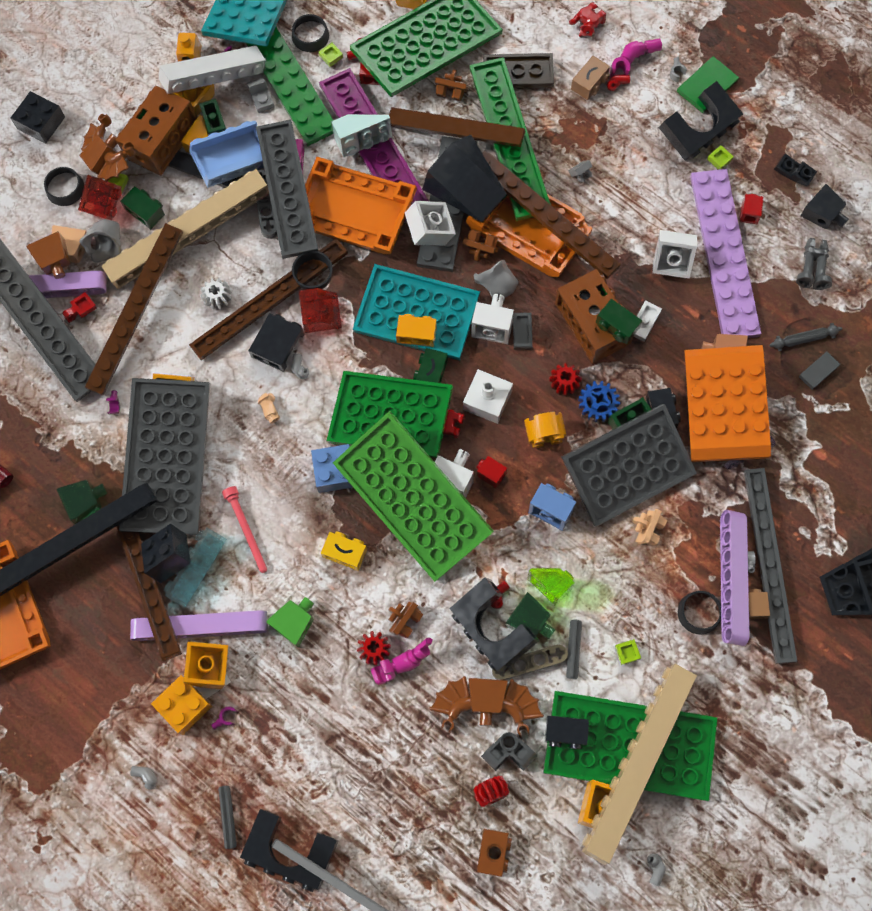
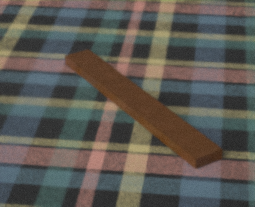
(457, 127)
(150, 597)

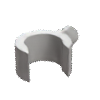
(677, 67)
(751, 561)

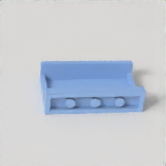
(227, 153)

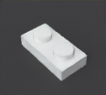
(648, 315)

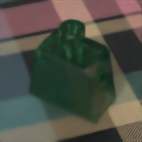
(81, 499)
(532, 614)

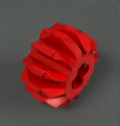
(567, 373)
(368, 644)
(491, 791)

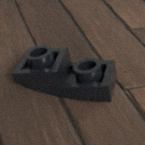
(791, 169)

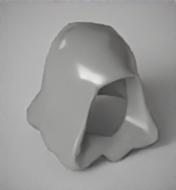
(107, 240)
(498, 280)

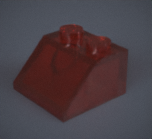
(100, 198)
(319, 310)

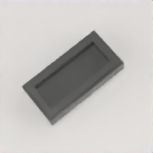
(522, 331)
(819, 370)

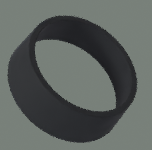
(310, 46)
(69, 199)
(312, 255)
(687, 625)

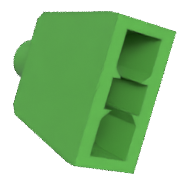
(293, 620)

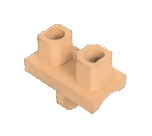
(646, 526)

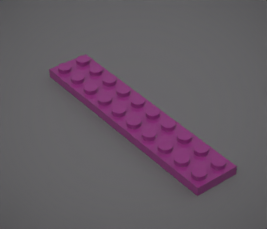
(382, 158)

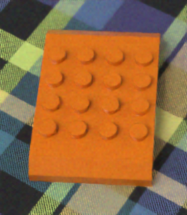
(357, 206)
(727, 404)
(20, 620)

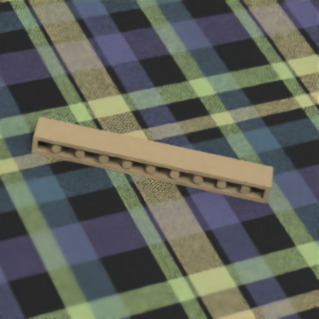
(193, 223)
(639, 764)

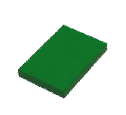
(705, 76)

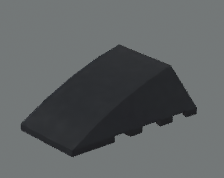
(465, 180)
(850, 586)

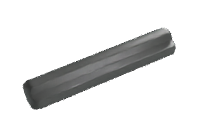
(574, 649)
(227, 817)

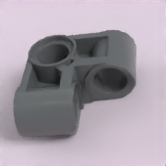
(519, 753)

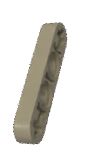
(531, 666)

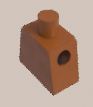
(51, 254)

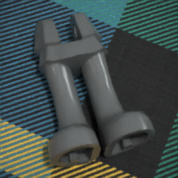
(812, 254)

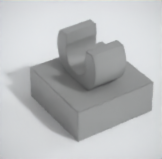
(580, 169)

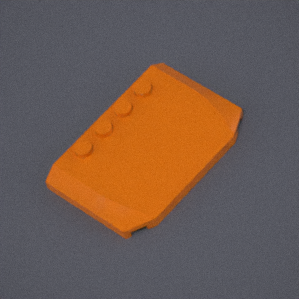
(529, 238)

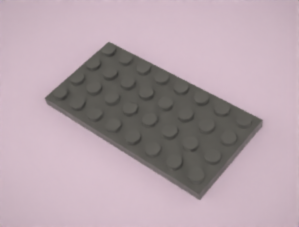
(166, 452)

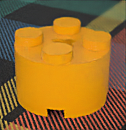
(545, 428)

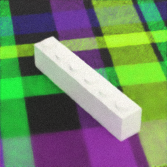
(211, 69)

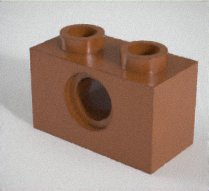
(485, 863)

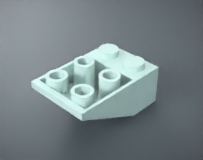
(360, 132)

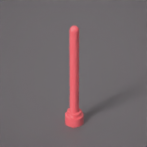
(231, 495)

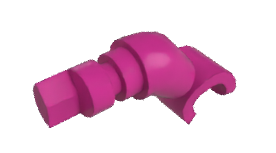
(631, 52)
(403, 663)

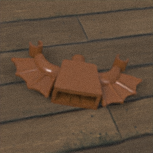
(101, 153)
(487, 699)

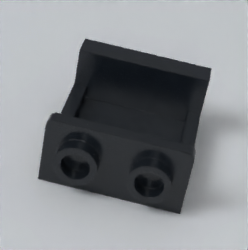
(275, 341)

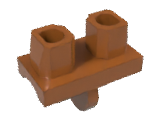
(458, 88)
(473, 241)
(399, 626)

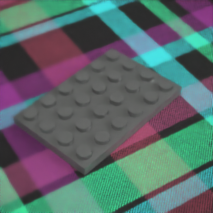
(629, 465)

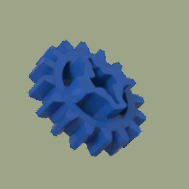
(606, 405)

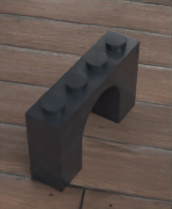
(687, 140)
(469, 613)
(259, 852)

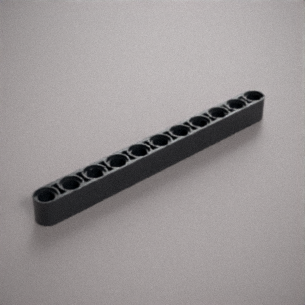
(76, 537)

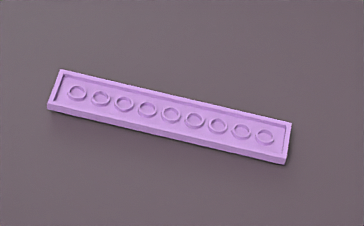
(725, 253)

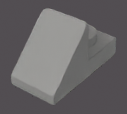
(260, 94)

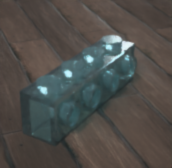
(201, 559)

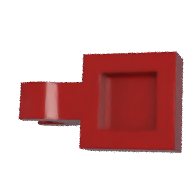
(81, 305)

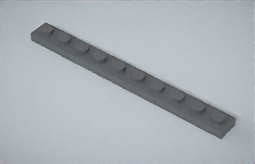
(770, 566)

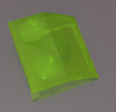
(551, 582)

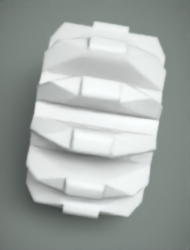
(213, 287)

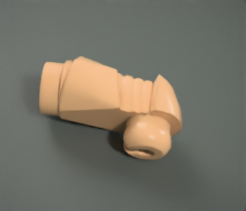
(269, 410)

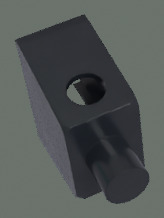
(825, 209)

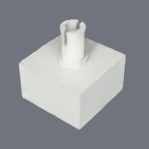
(430, 223)
(674, 254)
(492, 321)
(487, 396)
(455, 471)

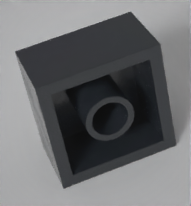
(37, 117)
(165, 553)

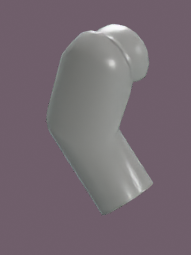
(297, 368)
(146, 774)
(657, 867)

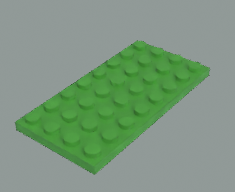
(412, 496)

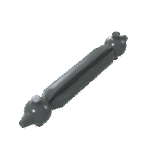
(805, 337)

